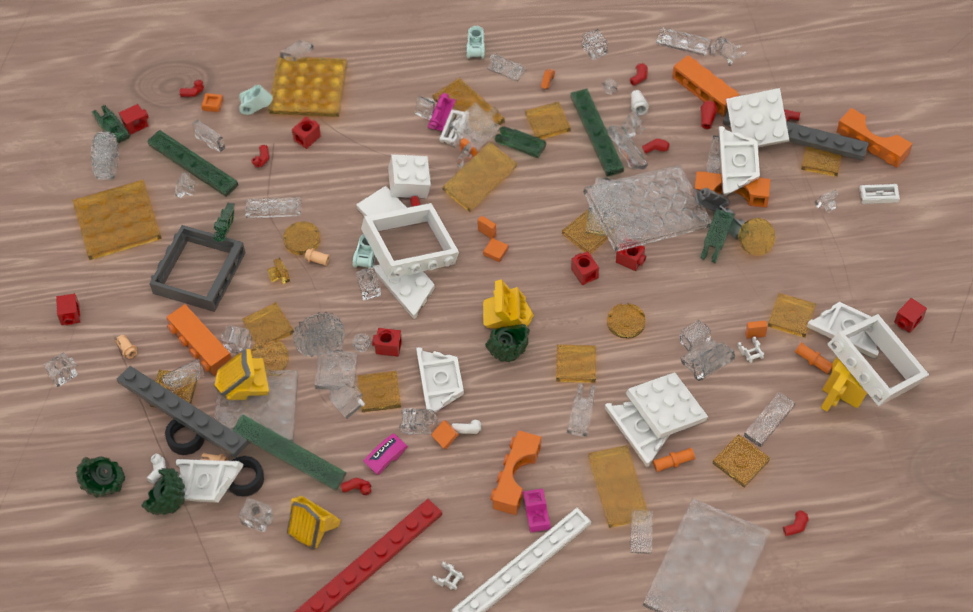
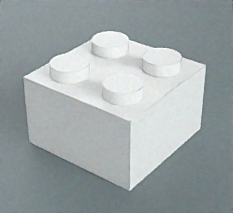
(409, 176)

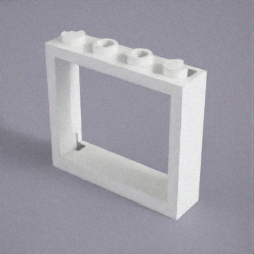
(403, 217)
(891, 347)

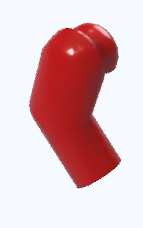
(194, 91)
(793, 115)
(656, 144)

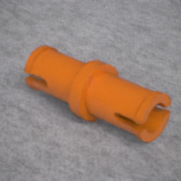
(814, 358)
(674, 459)

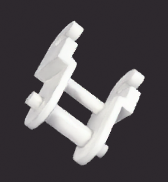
(744, 351)
(442, 582)

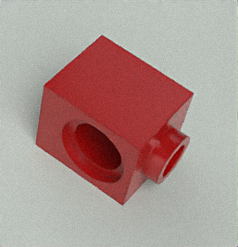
(134, 119)
(306, 132)
(632, 262)
(584, 268)
(68, 309)
(910, 315)
(391, 348)

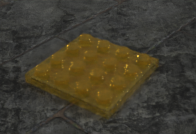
(308, 86)
(116, 219)

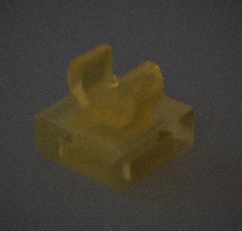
(278, 271)

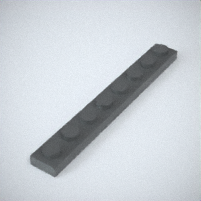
(822, 140)
(182, 411)

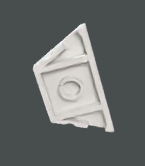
(738, 160)
(409, 289)
(840, 318)
(439, 378)
(636, 431)
(207, 478)

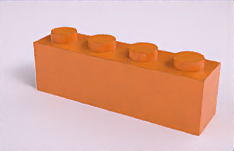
(703, 83)
(198, 339)

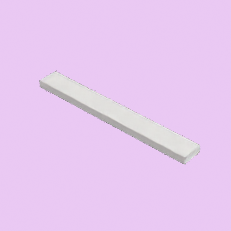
(525, 563)

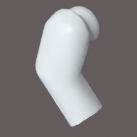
(473, 428)
(158, 463)

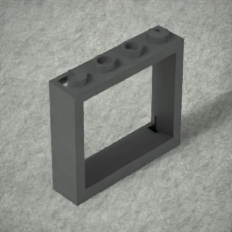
(187, 234)

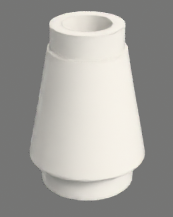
(639, 103)

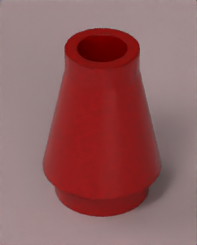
(708, 113)

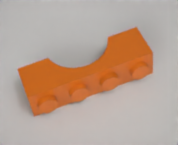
(890, 149)
(755, 193)
(524, 451)

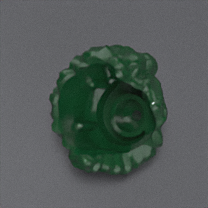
(508, 342)
(95, 481)
(166, 494)

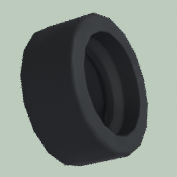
(179, 448)
(255, 485)

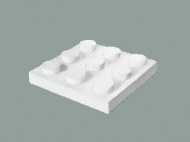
(759, 117)
(666, 405)

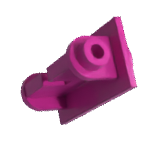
(441, 112)

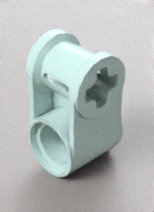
(476, 43)
(254, 100)
(364, 254)

